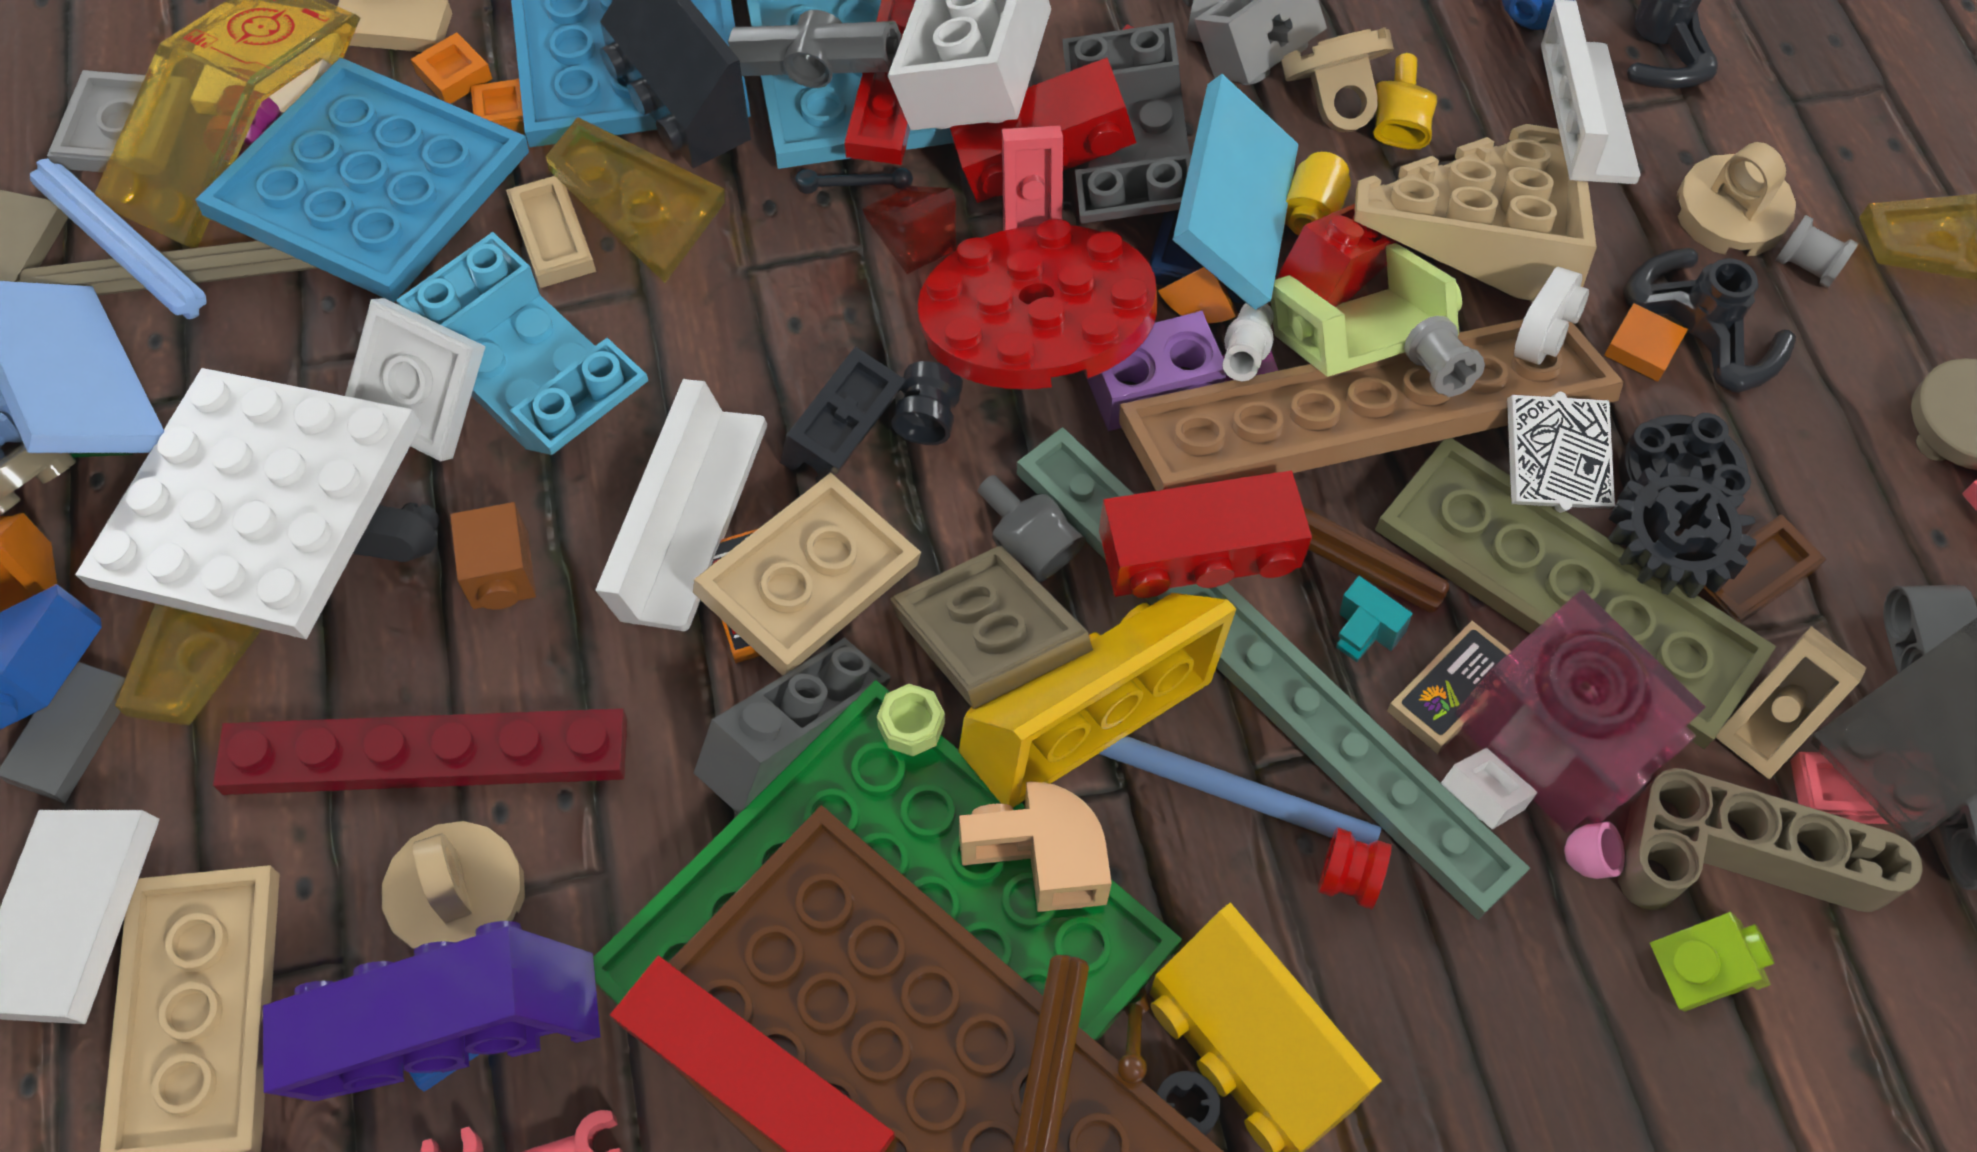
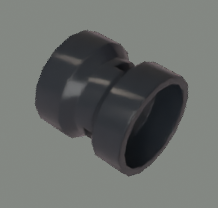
(927, 401)

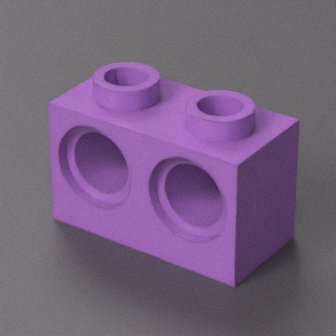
(1155, 364)

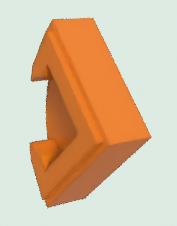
(1200, 293)

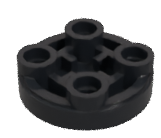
(1686, 443)

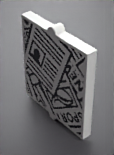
(1560, 452)

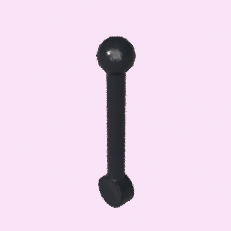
(808, 181)

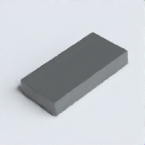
(65, 734)

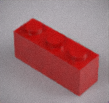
(1080, 101)
(1204, 534)

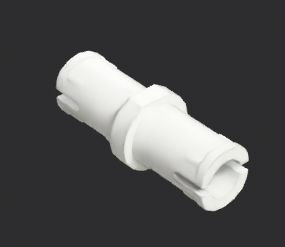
(1248, 342)

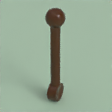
(1132, 1066)

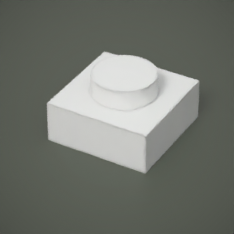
(1488, 788)

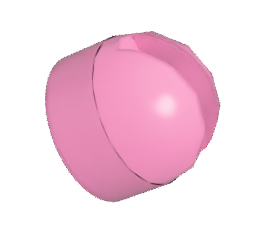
(1596, 850)

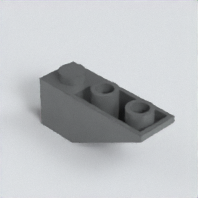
(776, 724)

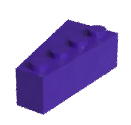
(428, 1013)

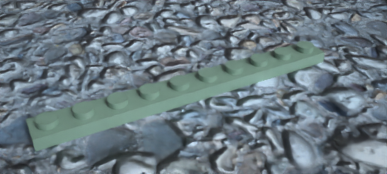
(1310, 708)

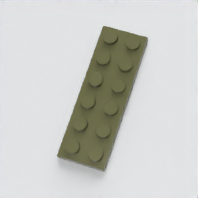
(1536, 559)

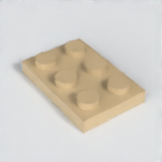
(806, 573)

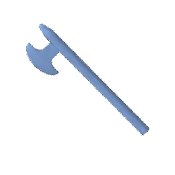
(1239, 790)

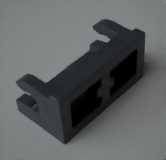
(841, 415)

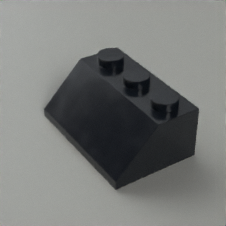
(678, 75)

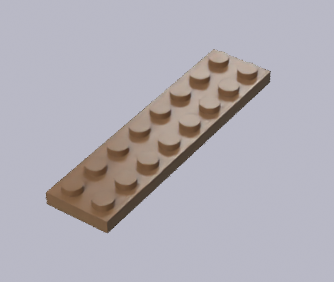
(1312, 420)

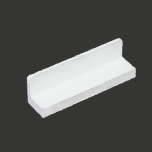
(1586, 101)
(680, 510)

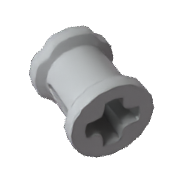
(1816, 251)
(1438, 349)

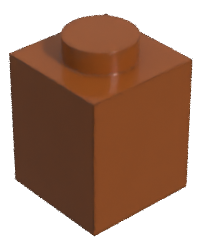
(493, 556)

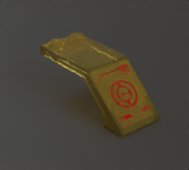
(203, 102)

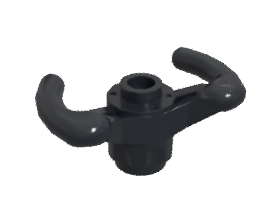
(1679, 26)
(1711, 311)

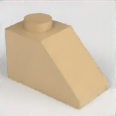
(1791, 702)

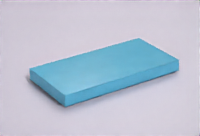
(1237, 193)

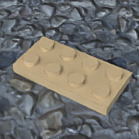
(192, 1013)

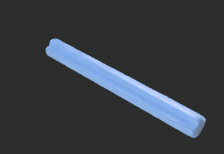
(118, 239)

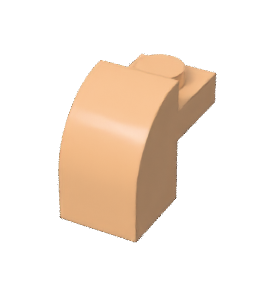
(1053, 832)

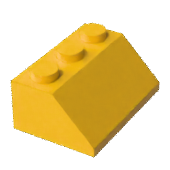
(1260, 1035)

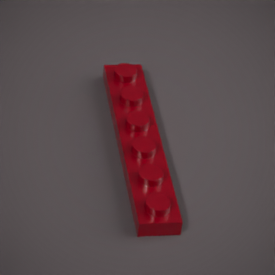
(421, 751)

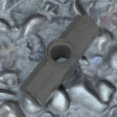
(815, 48)

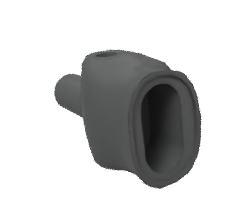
(1032, 530)

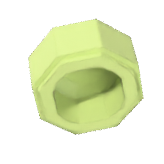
(911, 719)

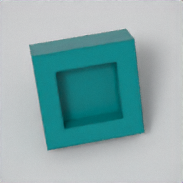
(1370, 618)

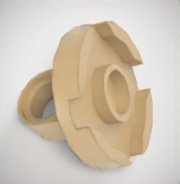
(1737, 200)

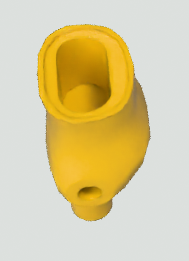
(1404, 108)

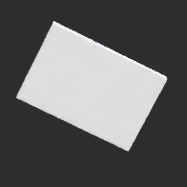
(68, 910)

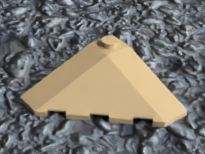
(1491, 212)

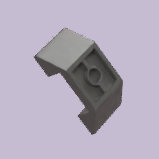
(1154, 170)

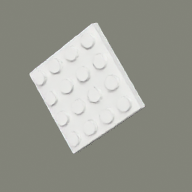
(251, 502)

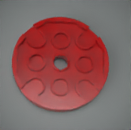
(996, 327)

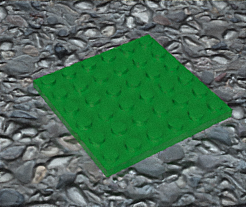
(911, 818)

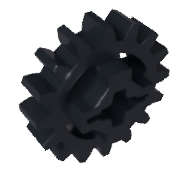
(1705, 553)

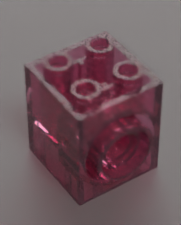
(1581, 713)

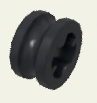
(1186, 1081)

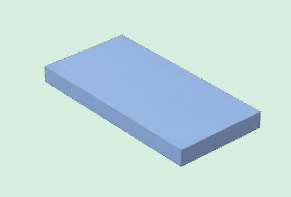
(69, 374)

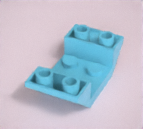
(536, 367)

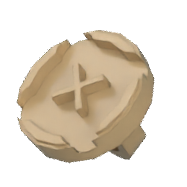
(1340, 65)
(451, 884)

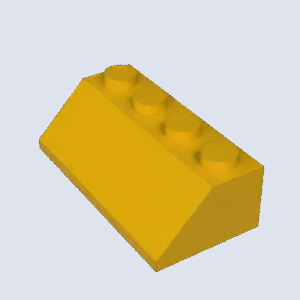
(1097, 699)

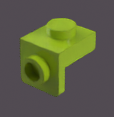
(1713, 960)

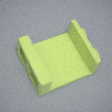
(1368, 326)

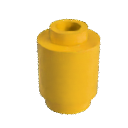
(1317, 189)

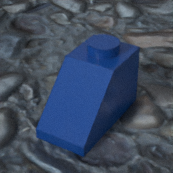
(39, 649)

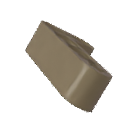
(1852, 862)

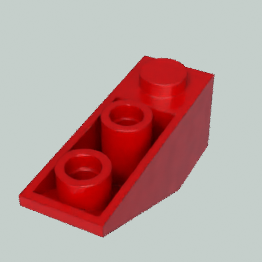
(1337, 256)

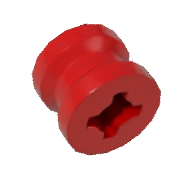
(1354, 868)

